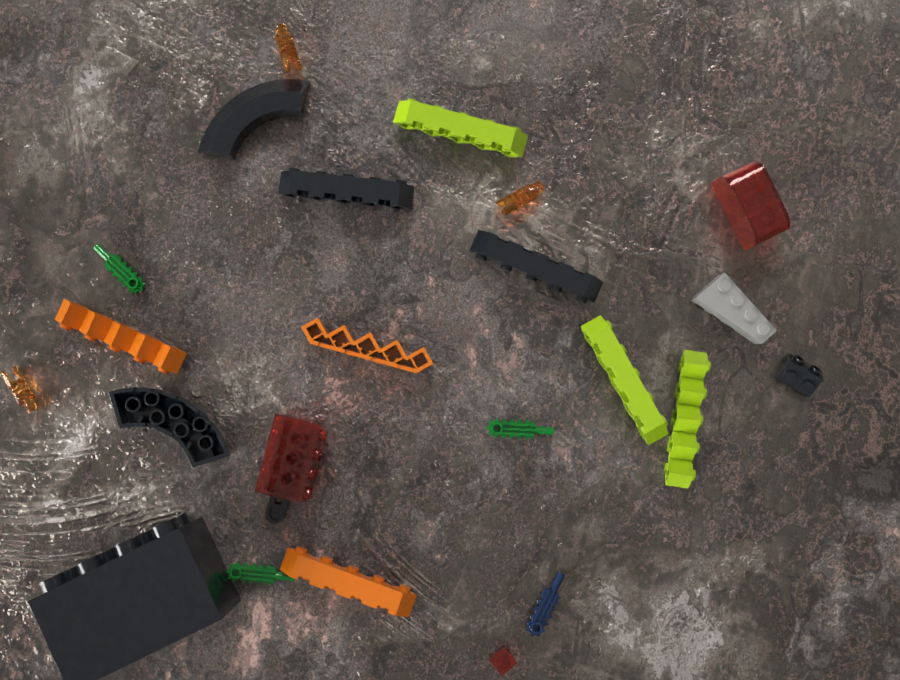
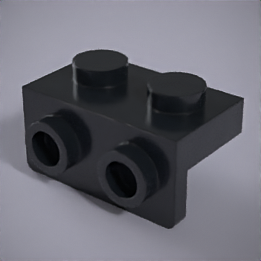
(800, 375)

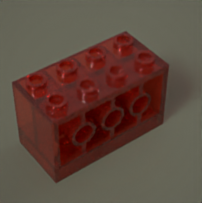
(278, 462)

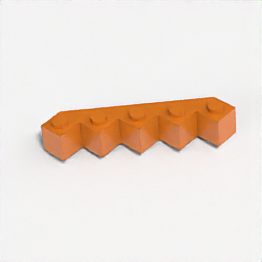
(120, 337)
(366, 347)
(348, 582)

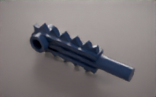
(546, 605)

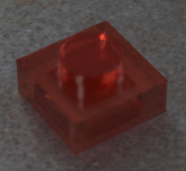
(502, 661)

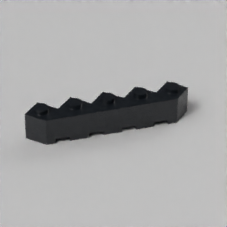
(346, 189)
(536, 266)

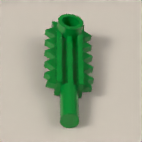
(120, 269)
(517, 429)
(252, 573)

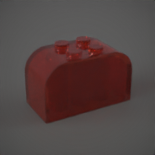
(752, 204)

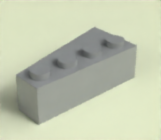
(733, 308)

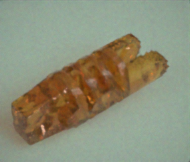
(286, 48)
(520, 197)
(20, 390)

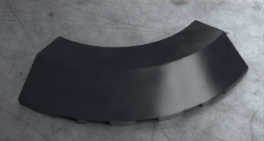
(251, 110)
(173, 417)

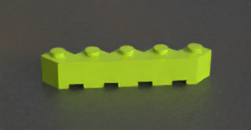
(460, 127)
(625, 379)
(686, 419)

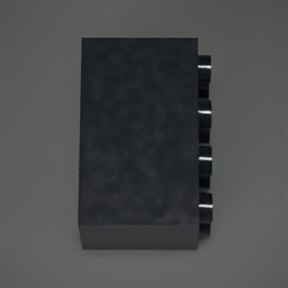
(134, 599)

